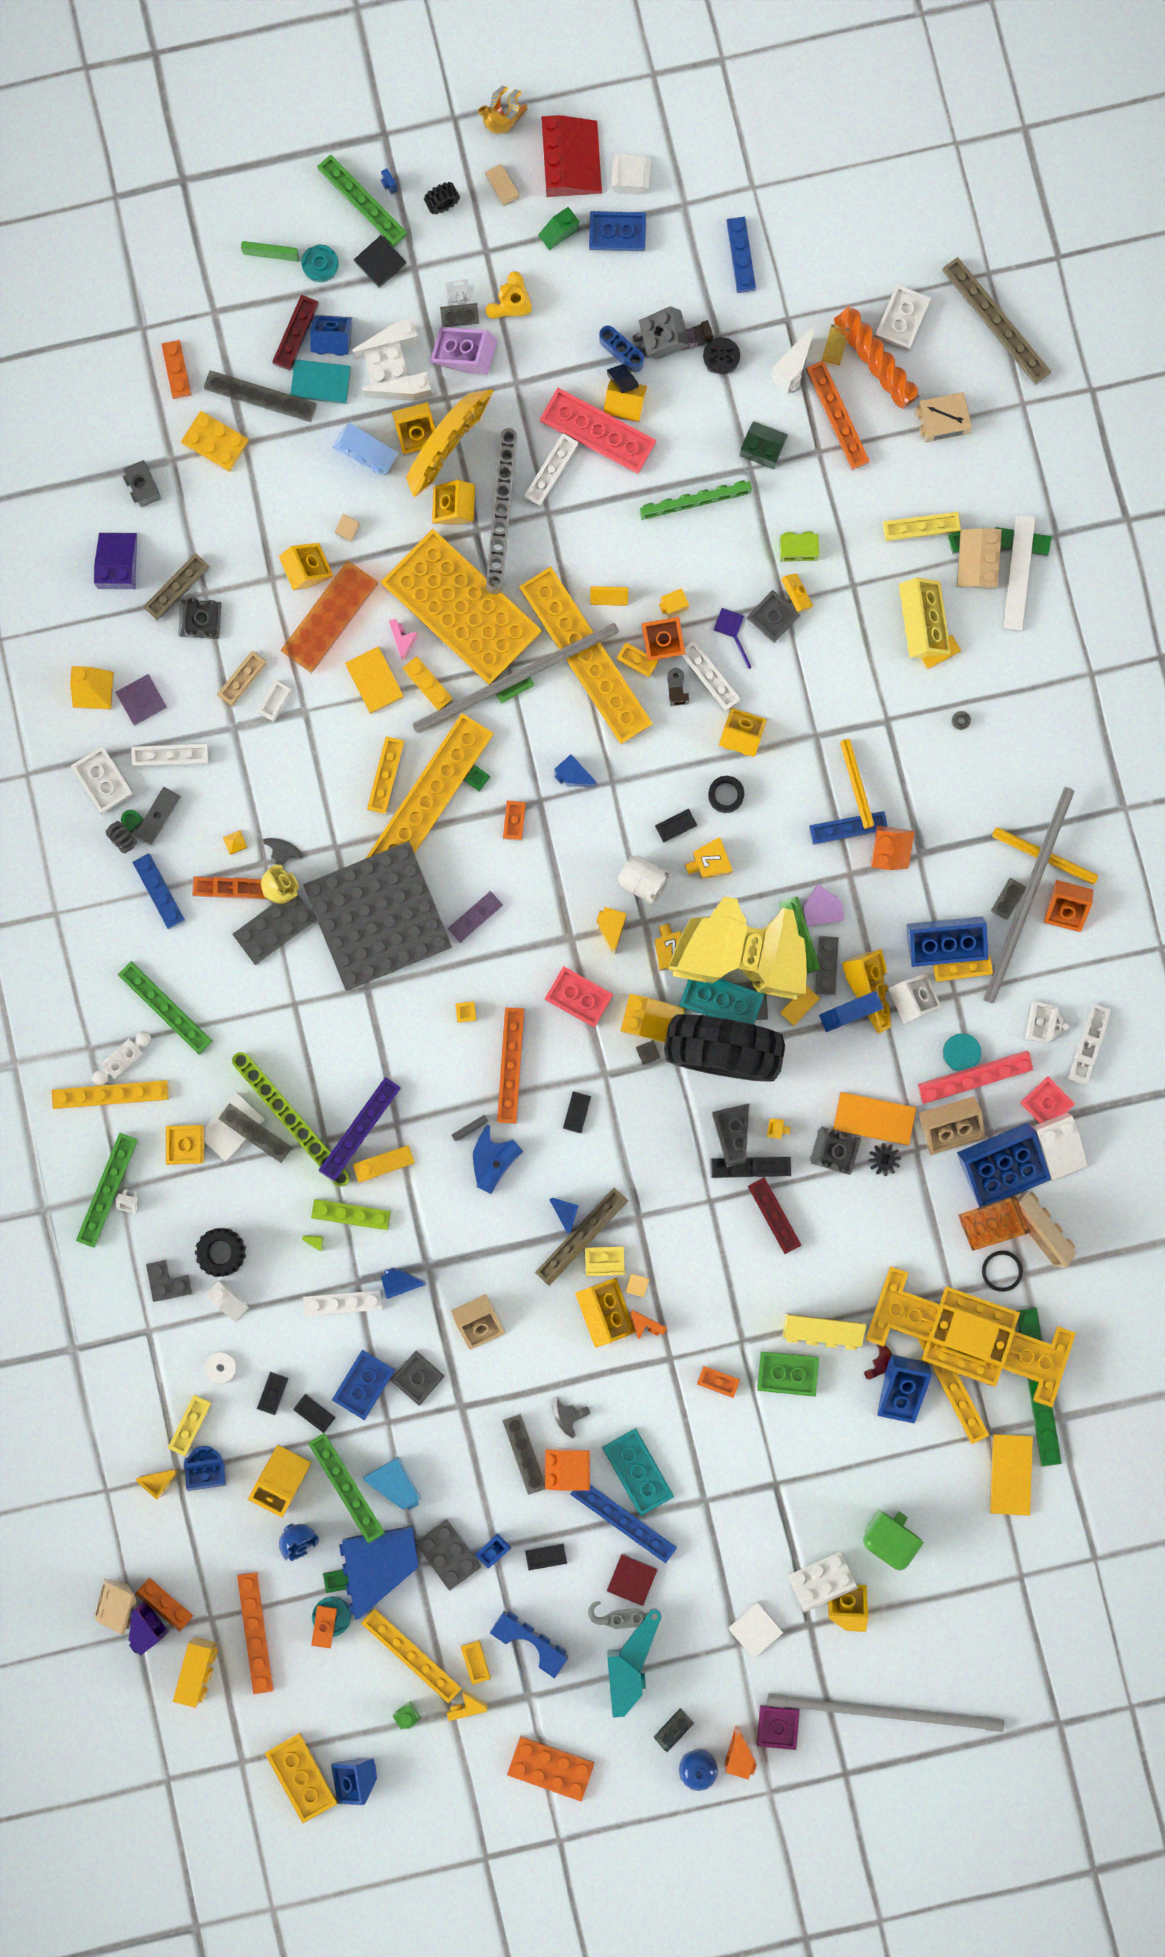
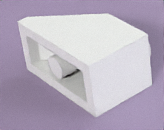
(226, 1300)

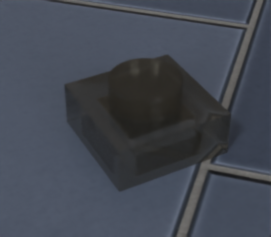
(648, 1052)

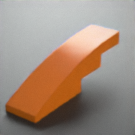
(227, 888)

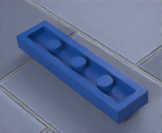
(741, 254)
(844, 828)
(158, 891)

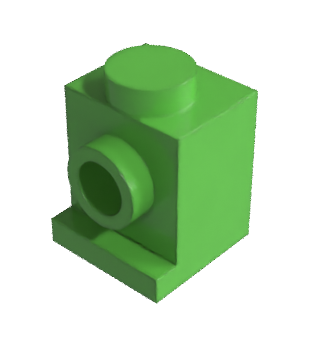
(406, 1716)

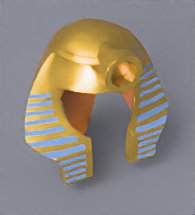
(494, 117)

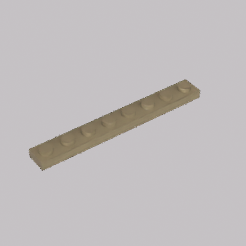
(996, 321)

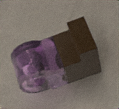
(699, 335)

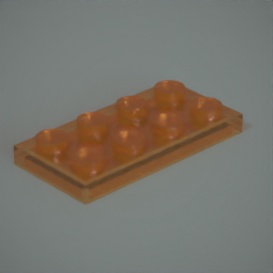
(994, 1223)

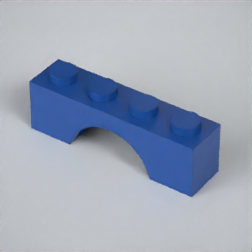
(509, 1628)

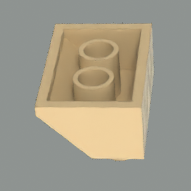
(979, 558)
(952, 1125)

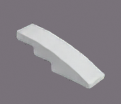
(1089, 1044)

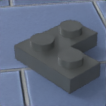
(162, 1286)

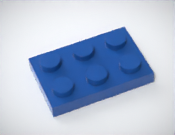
(617, 231)
(363, 1384)

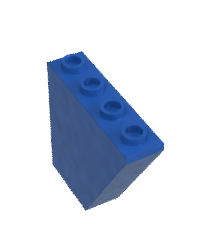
(377, 1566)

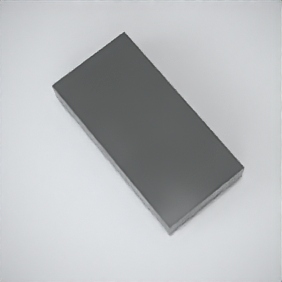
(470, 1128)

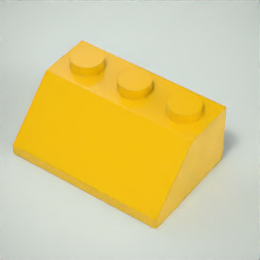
(605, 1312)

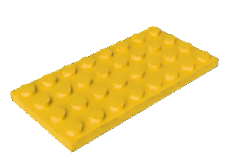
(458, 609)

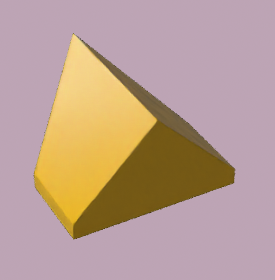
(157, 1483)

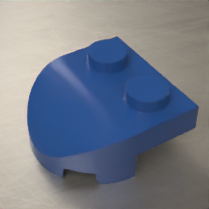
(204, 1469)

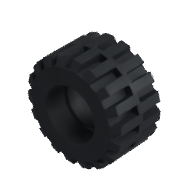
(204, 1257)

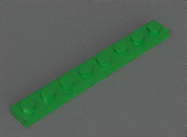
(1042, 1414)

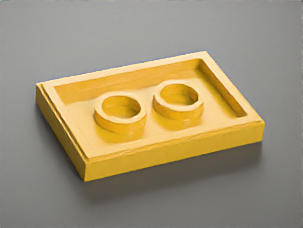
(374, 680)

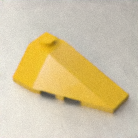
(865, 976)

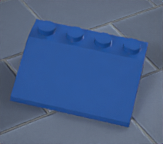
(1004, 1165)

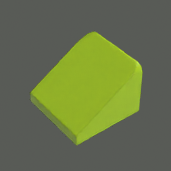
(315, 1241)

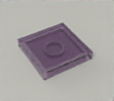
(141, 699)

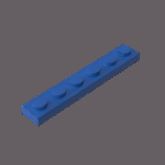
(626, 1522)

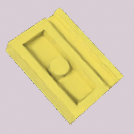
(604, 1261)

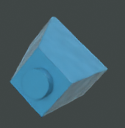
(394, 1484)

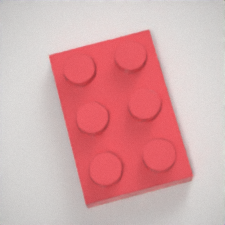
(578, 997)

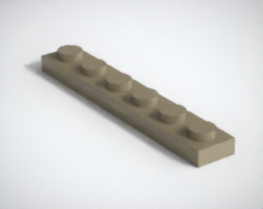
(581, 1236)

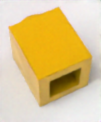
(673, 603)

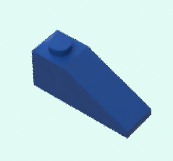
(851, 1011)

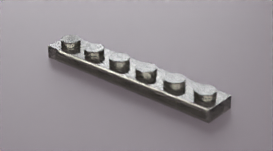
(260, 396)

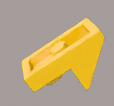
(472, 1706)

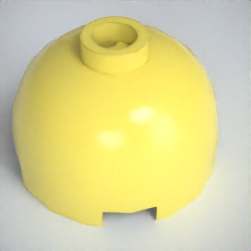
(279, 885)

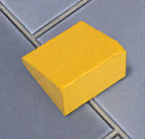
(637, 1285)

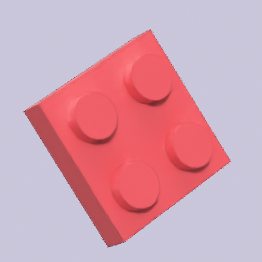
(1046, 1101)

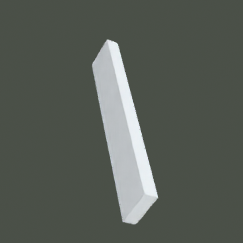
(1018, 573)

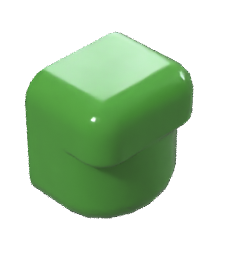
(891, 1540)

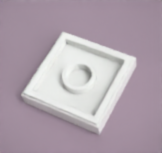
(755, 1630)

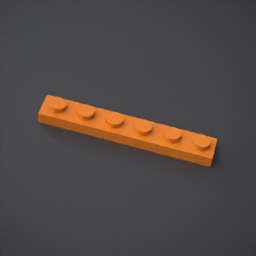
(837, 415)
(510, 1065)
(255, 1633)

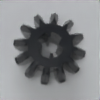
(891, 1161)

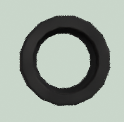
(726, 808)

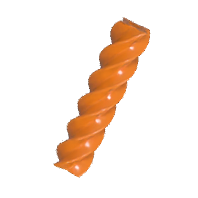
(879, 362)

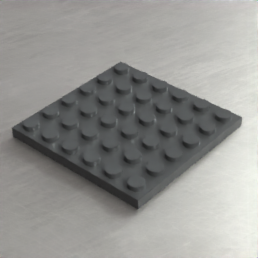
(377, 916)

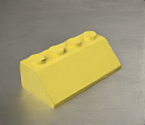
(924, 617)
(823, 1330)

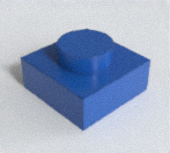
(388, 182)

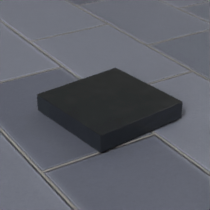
(380, 261)

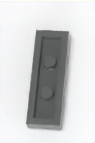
(828, 965)

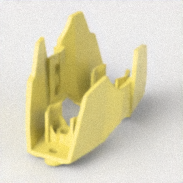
(725, 943)

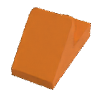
(641, 1321)

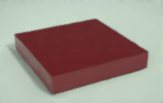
(632, 1579)

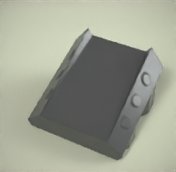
(199, 619)
(835, 1150)

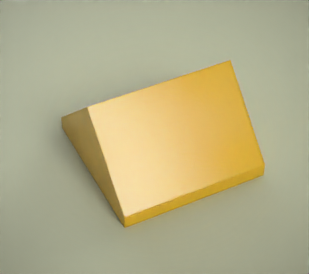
(625, 405)

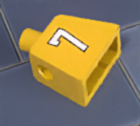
(710, 860)
(666, 945)

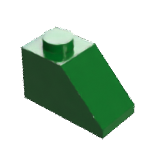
(559, 228)

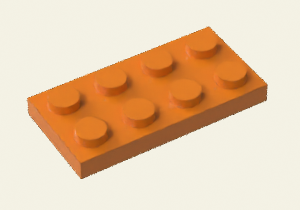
(550, 1768)

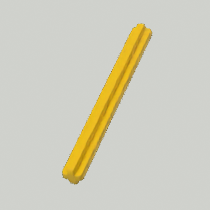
(1054, 860)

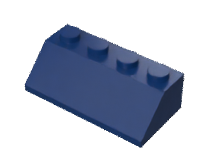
(947, 941)

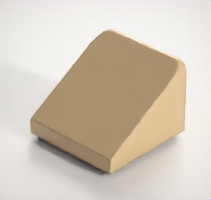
(347, 527)

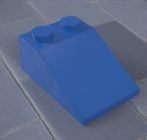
(904, 1388)

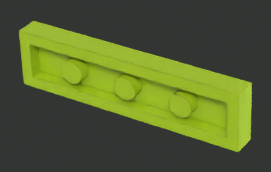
(350, 1214)

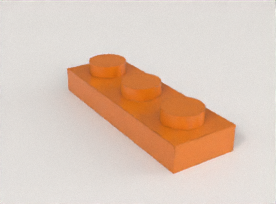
(176, 369)
(164, 1604)

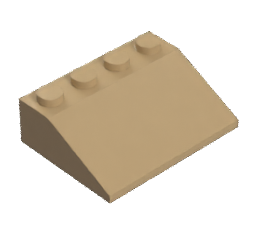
(1045, 1233)

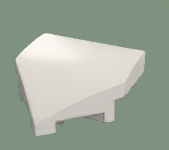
(1044, 1022)

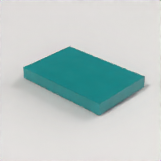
(320, 381)

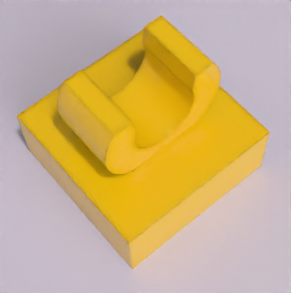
(776, 1128)

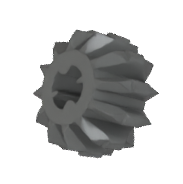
(121, 837)

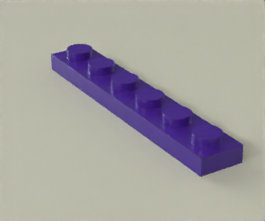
(359, 1129)

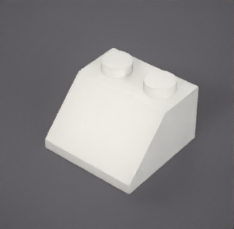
(914, 998)

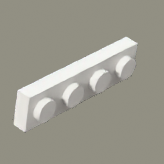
(551, 470)
(710, 676)
(170, 755)
(342, 1303)

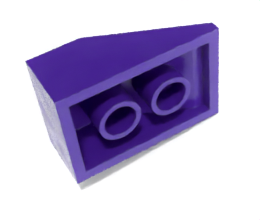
(116, 561)

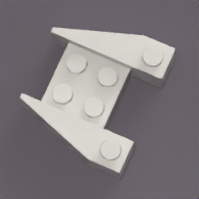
(388, 367)

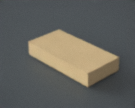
(502, 184)

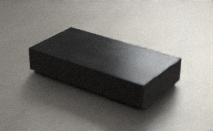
(622, 378)
(676, 825)
(577, 1112)
(314, 1413)
(546, 1557)

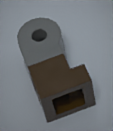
(675, 688)

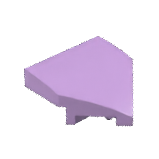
(822, 907)

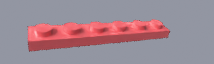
(975, 1077)

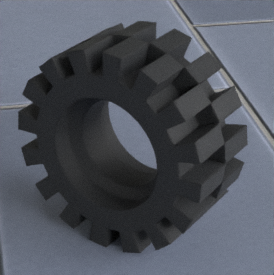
(441, 198)

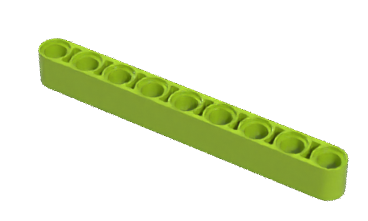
(282, 1114)

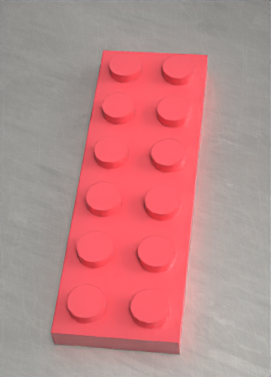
(598, 430)

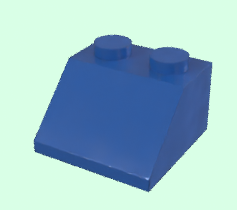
(331, 335)

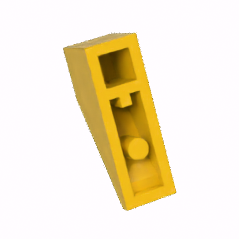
(383, 1164)

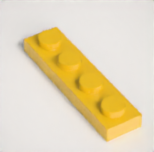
(385, 775)

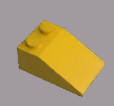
(648, 1017)

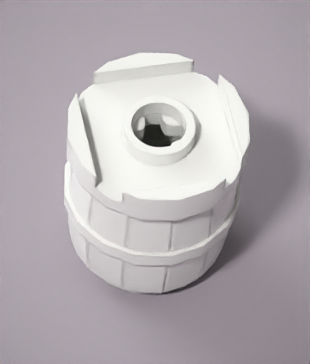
(643, 879)

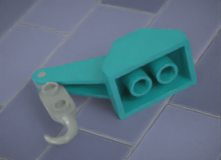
(627, 1663)

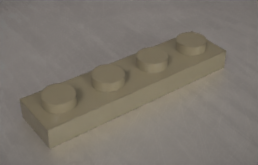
(176, 586)

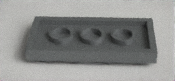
(273, 928)

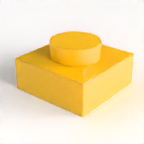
(465, 1012)

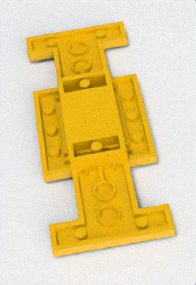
(973, 1329)

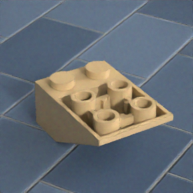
(115, 1605)

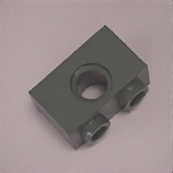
(147, 493)

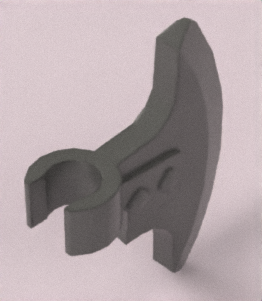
(282, 850)
(567, 1415)

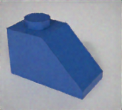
(573, 774)

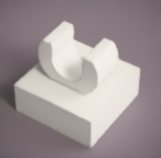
(126, 1203)

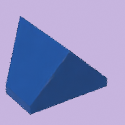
(566, 1212)

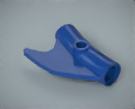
(486, 1154)

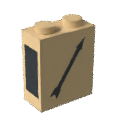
(943, 417)

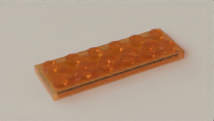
(329, 616)

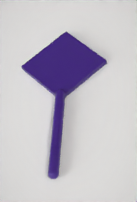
(729, 624)

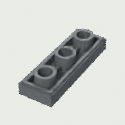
(164, 805)

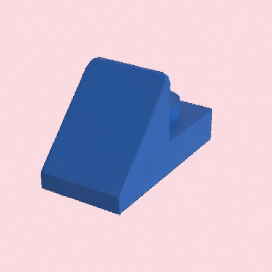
(493, 1550)

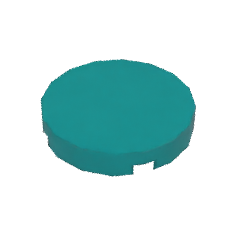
(320, 263)
(961, 1052)
(342, 1616)

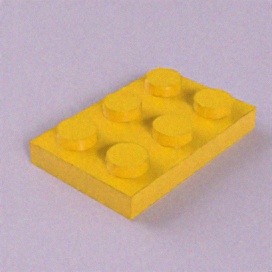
(215, 441)

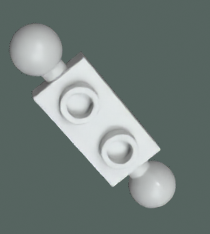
(121, 1058)

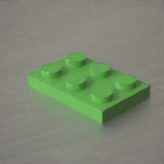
(788, 1374)

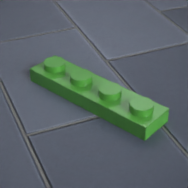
(811, 958)

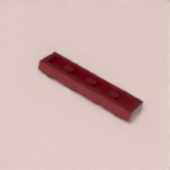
(295, 332)
(774, 1215)

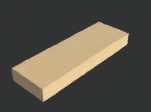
(242, 678)

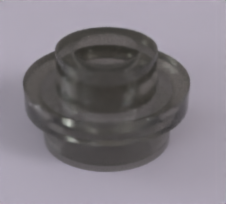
(961, 714)

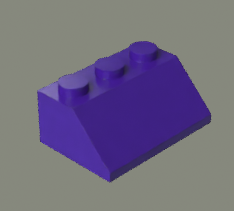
(145, 1629)

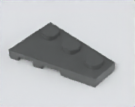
(732, 1133)

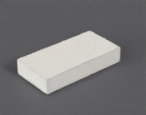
(274, 701)

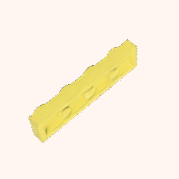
(921, 526)

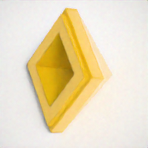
(235, 842)

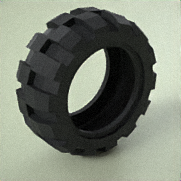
(724, 1047)

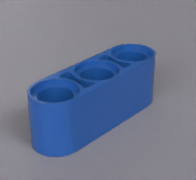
(619, 340)

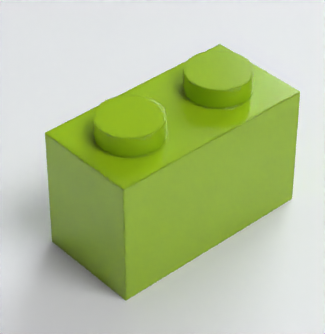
(799, 547)

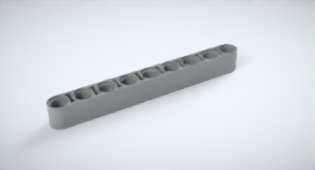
(504, 502)

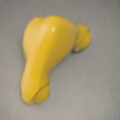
(513, 299)

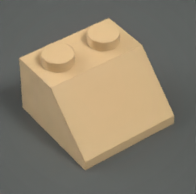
(477, 1322)

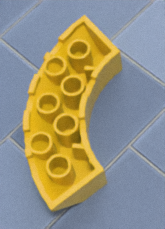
(445, 439)

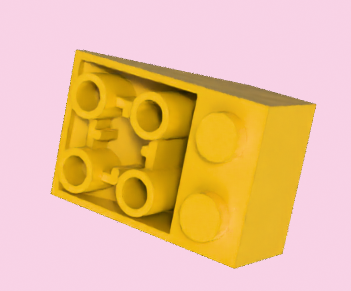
(279, 1481)

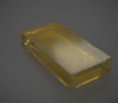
(835, 344)

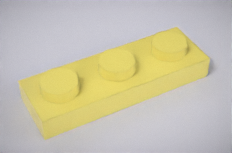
(189, 1425)

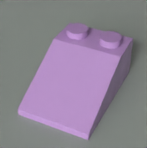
(464, 350)

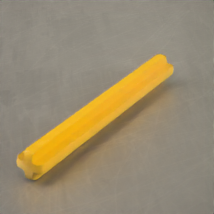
(857, 784)

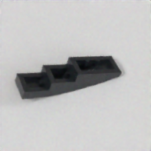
(752, 1167)

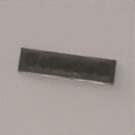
(255, 1132)
(524, 1454)

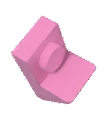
(405, 642)

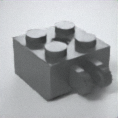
(662, 333)

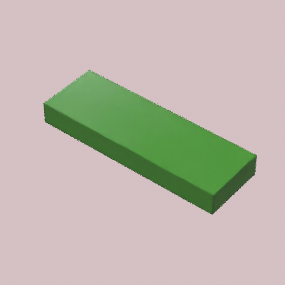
(270, 251)

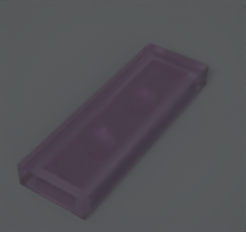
(475, 916)

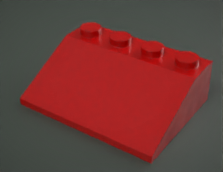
(571, 156)

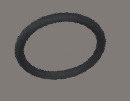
(1019, 1267)

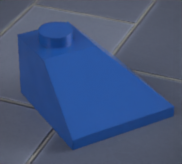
(399, 1282)
(354, 1780)

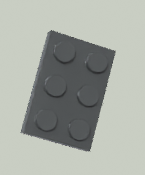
(448, 1554)

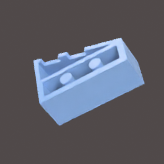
(365, 449)

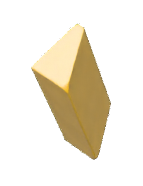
(609, 596)

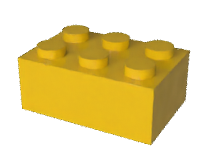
(195, 1672)

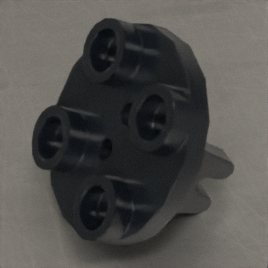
(730, 355)

